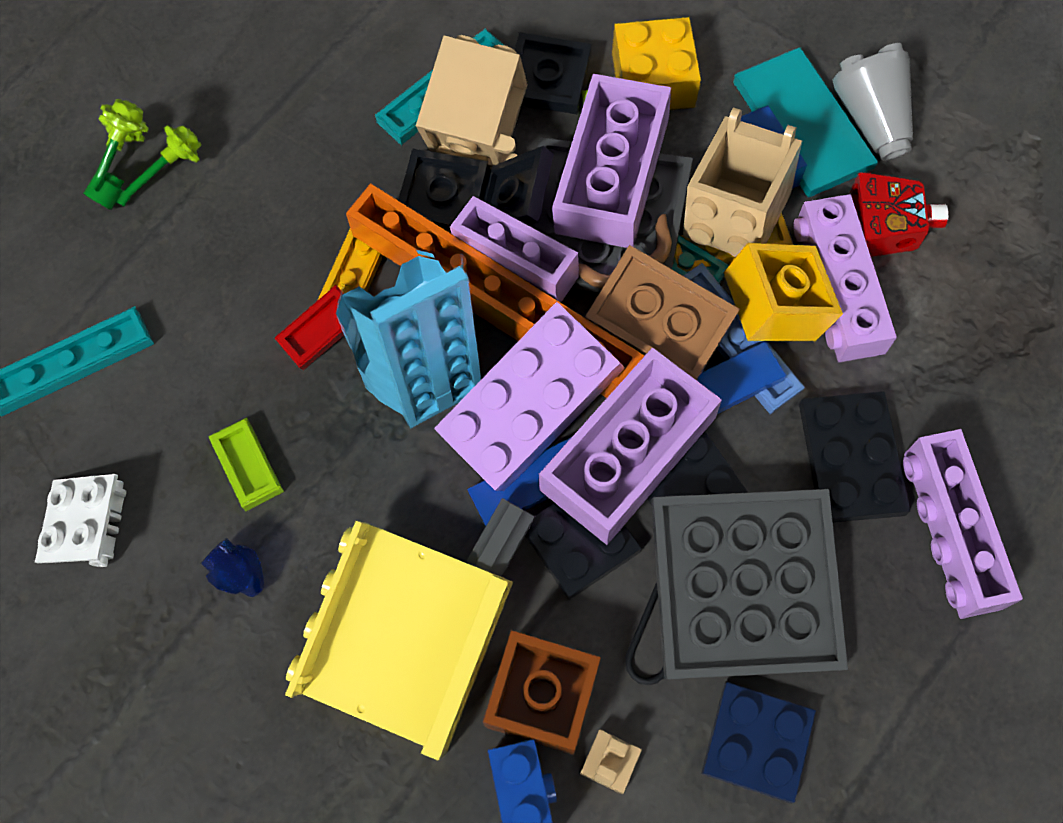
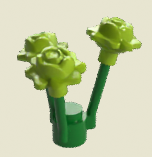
(125, 124)

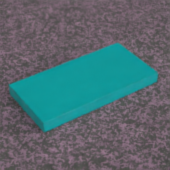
(802, 100)

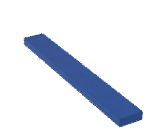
(730, 381)

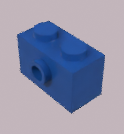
(519, 784)

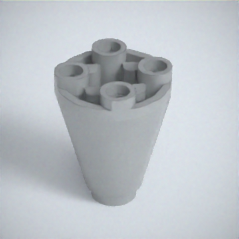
(879, 98)

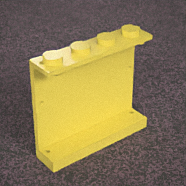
(399, 636)

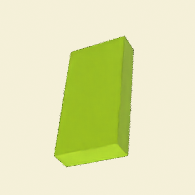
(246, 464)

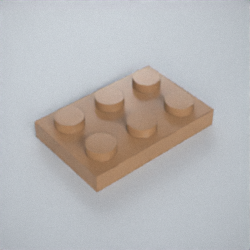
(662, 310)

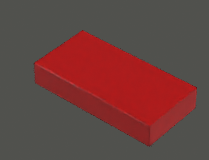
(313, 330)

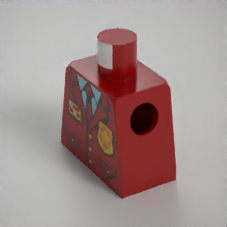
(894, 213)

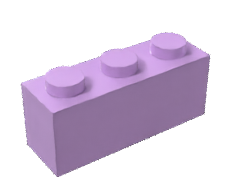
(518, 248)

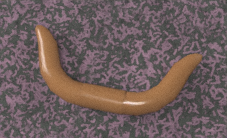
(660, 254)

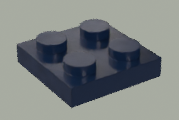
(758, 742)

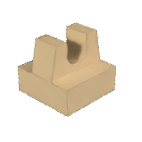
(611, 761)

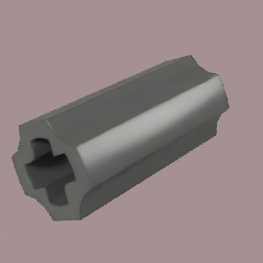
(501, 538)

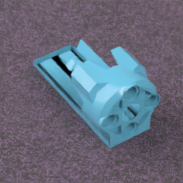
(414, 339)

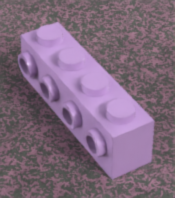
(838, 236)
(960, 525)

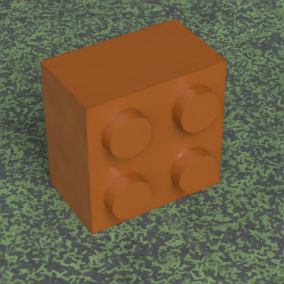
(541, 692)

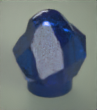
(234, 569)

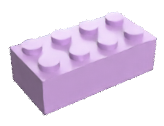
(612, 161)
(529, 398)
(629, 445)

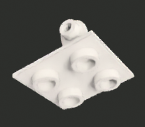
(79, 520)

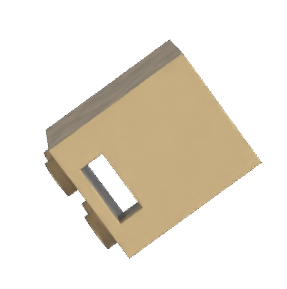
(473, 100)
(740, 185)

